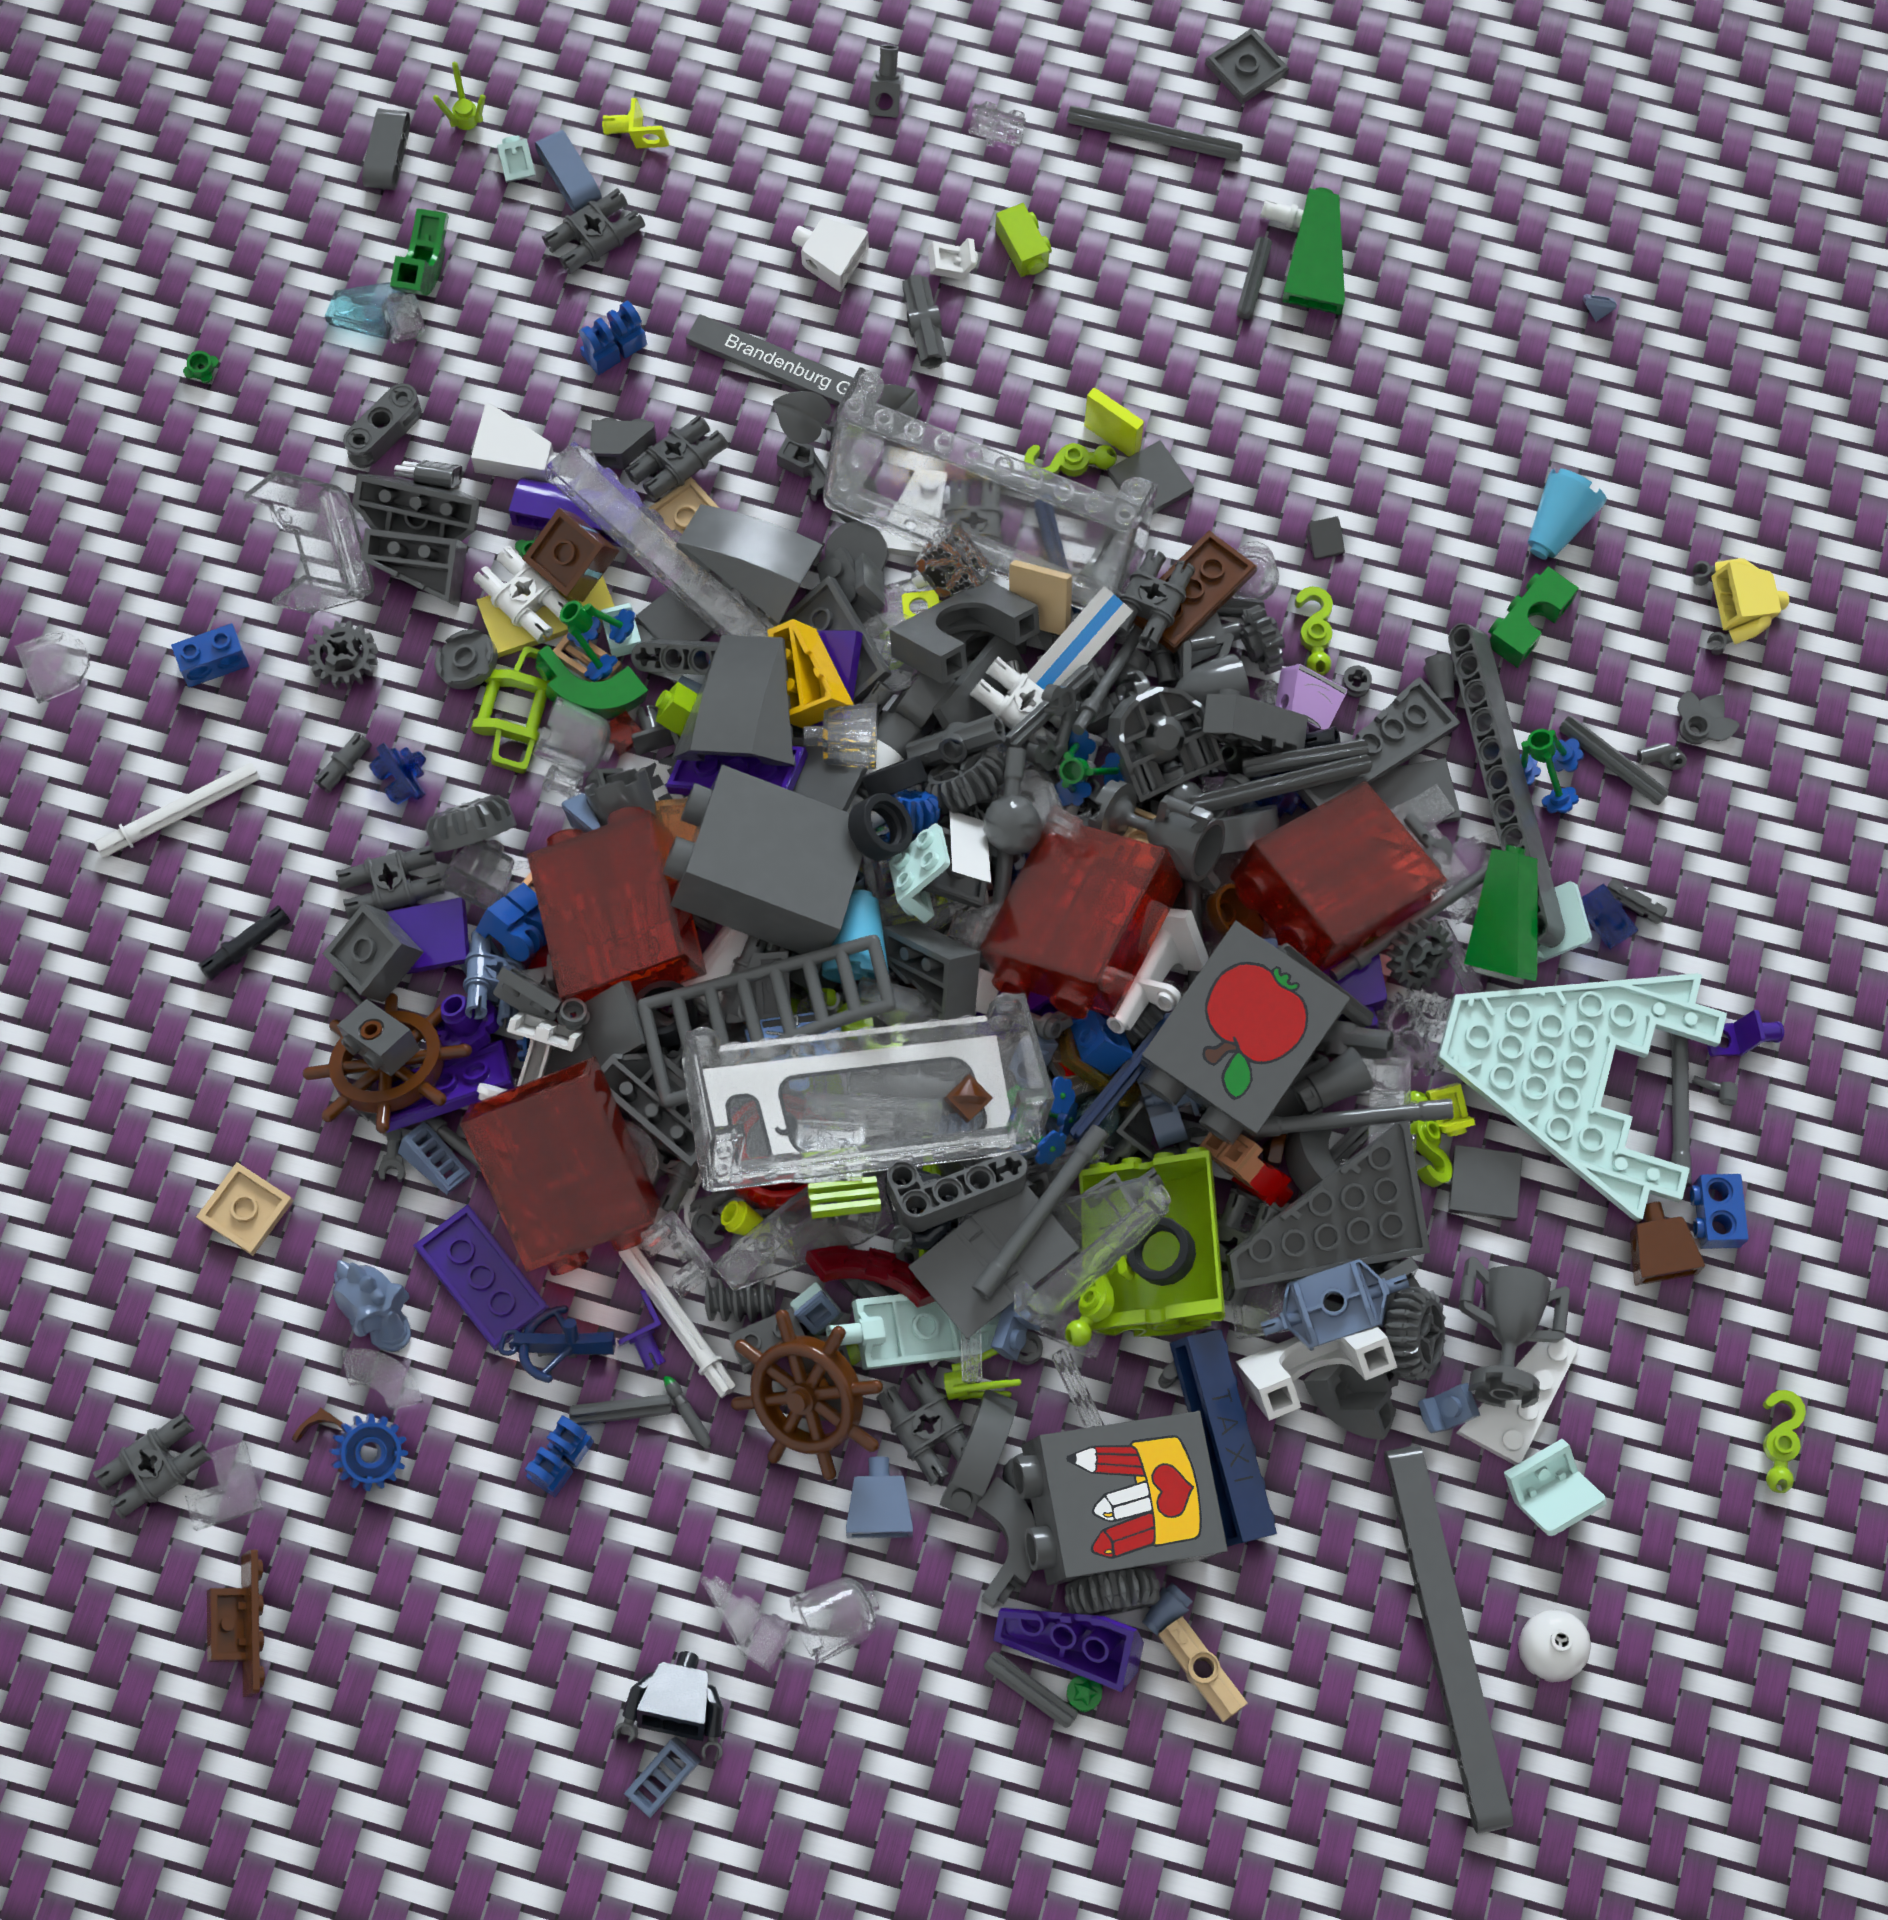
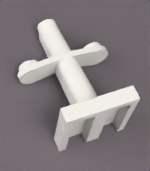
(1175, 947)
(542, 1036)

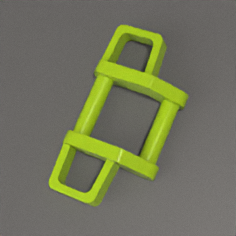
(496, 727)

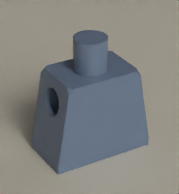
(879, 1504)

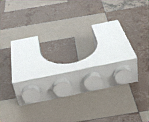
(1271, 1372)

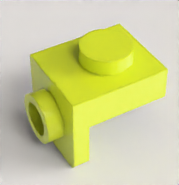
(1461, 1120)

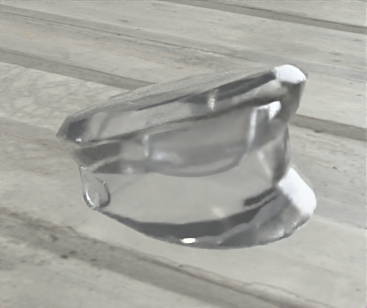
(1266, 578)

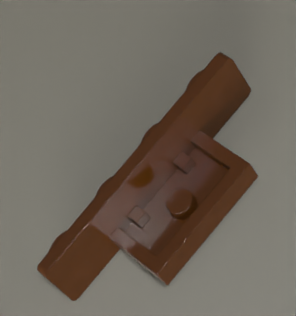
(234, 1624)

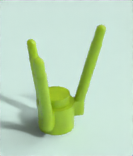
(465, 113)
(960, 1390)

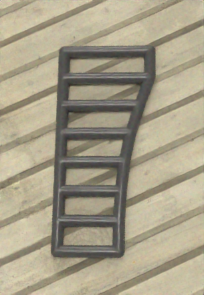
(775, 971)

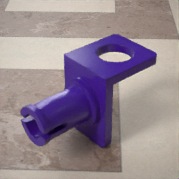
(1747, 1034)
(643, 1338)

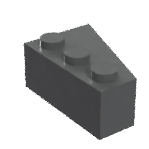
(1253, 723)

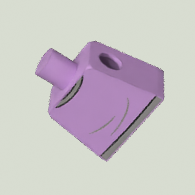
(1310, 695)

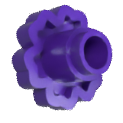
(461, 1029)

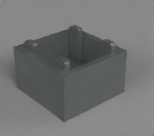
(372, 952)

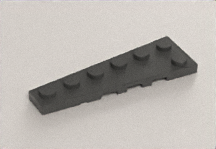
(1394, 736)

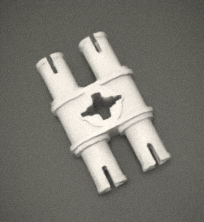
(522, 608)
(1008, 707)

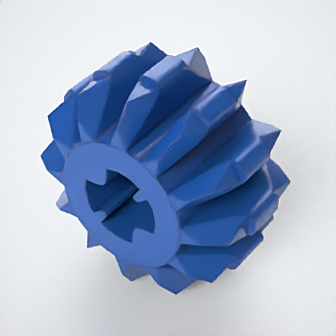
(921, 807)

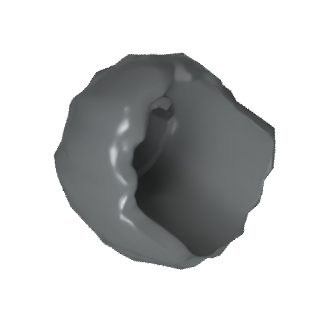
(1012, 824)

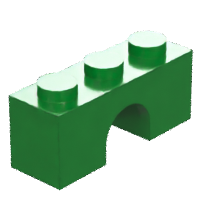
(1546, 596)

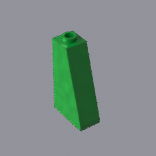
(1317, 260)
(1506, 916)

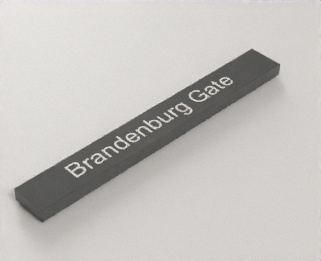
(769, 360)

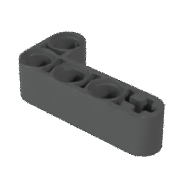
(692, 654)
(1002, 1174)

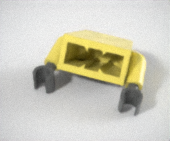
(1744, 598)

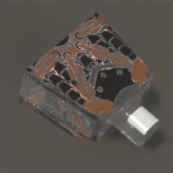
(950, 563)

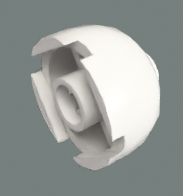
(1547, 1658)

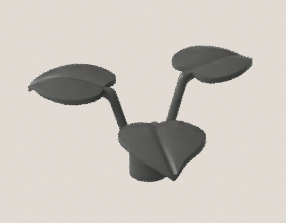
(805, 412)

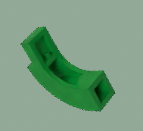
(425, 256)
(604, 698)

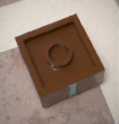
(570, 554)

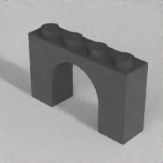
(926, 639)

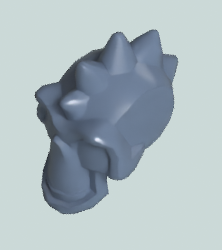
(372, 1305)

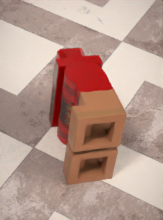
(1249, 1170)

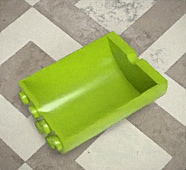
(1197, 1297)

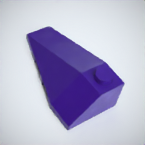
(1076, 1642)

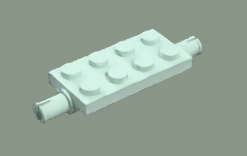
(899, 1333)

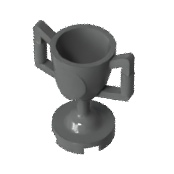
(1208, 678)
(1188, 833)
(1512, 1310)

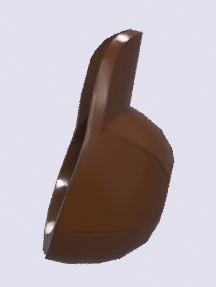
(1225, 907)

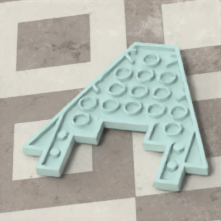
(1548, 1060)

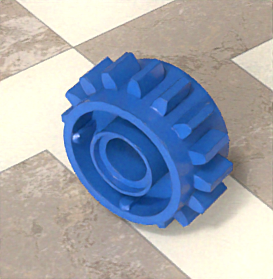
(350, 1445)

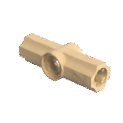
(1187, 1650)

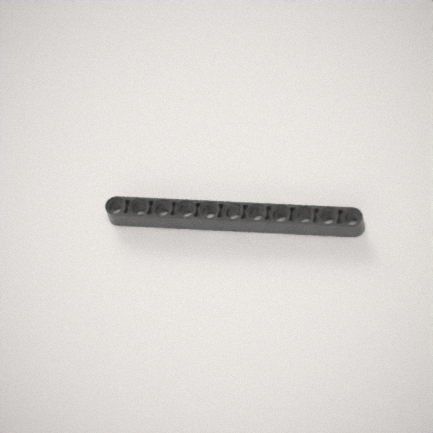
(1480, 678)
(1448, 1640)

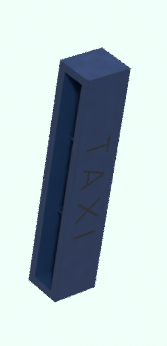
(1212, 1389)

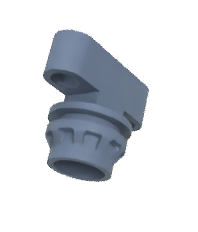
(1165, 1117)

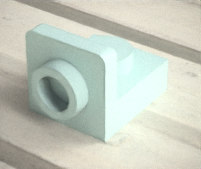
(515, 159)
(632, 640)

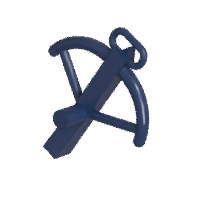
(565, 1344)

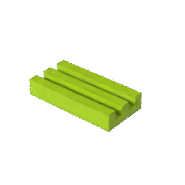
(843, 1194)

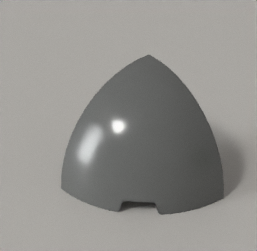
(1352, 1401)

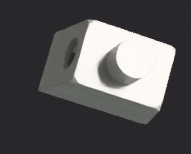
(832, 250)

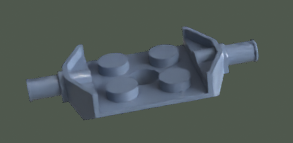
(1363, 1305)

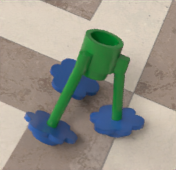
(583, 627)
(1075, 770)

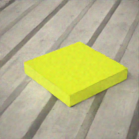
(1113, 423)

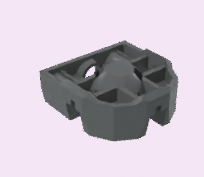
(1195, 749)

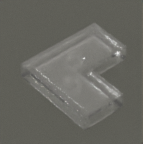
(233, 1496)

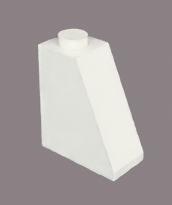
(509, 448)

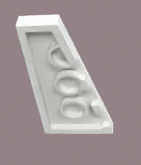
(1511, 1429)

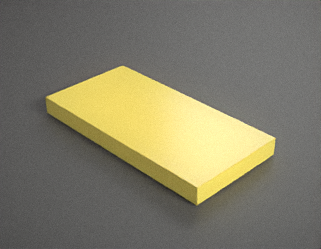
(512, 638)

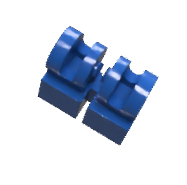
(605, 344)
(515, 923)
(566, 1443)

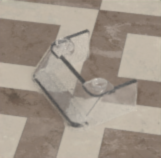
(325, 537)

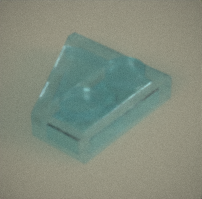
(360, 308)

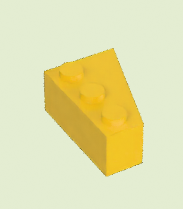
(811, 674)

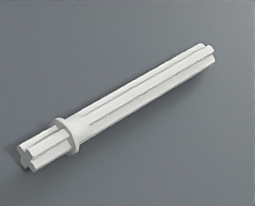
(176, 810)
(708, 1362)

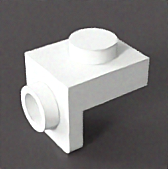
(952, 260)

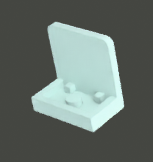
(918, 867)
(1574, 919)
(1553, 1489)

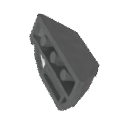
(414, 507)
(636, 1096)

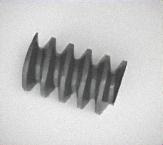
(739, 1302)

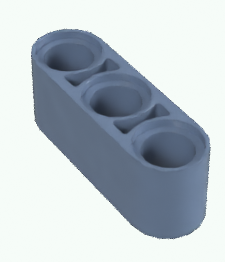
(567, 170)

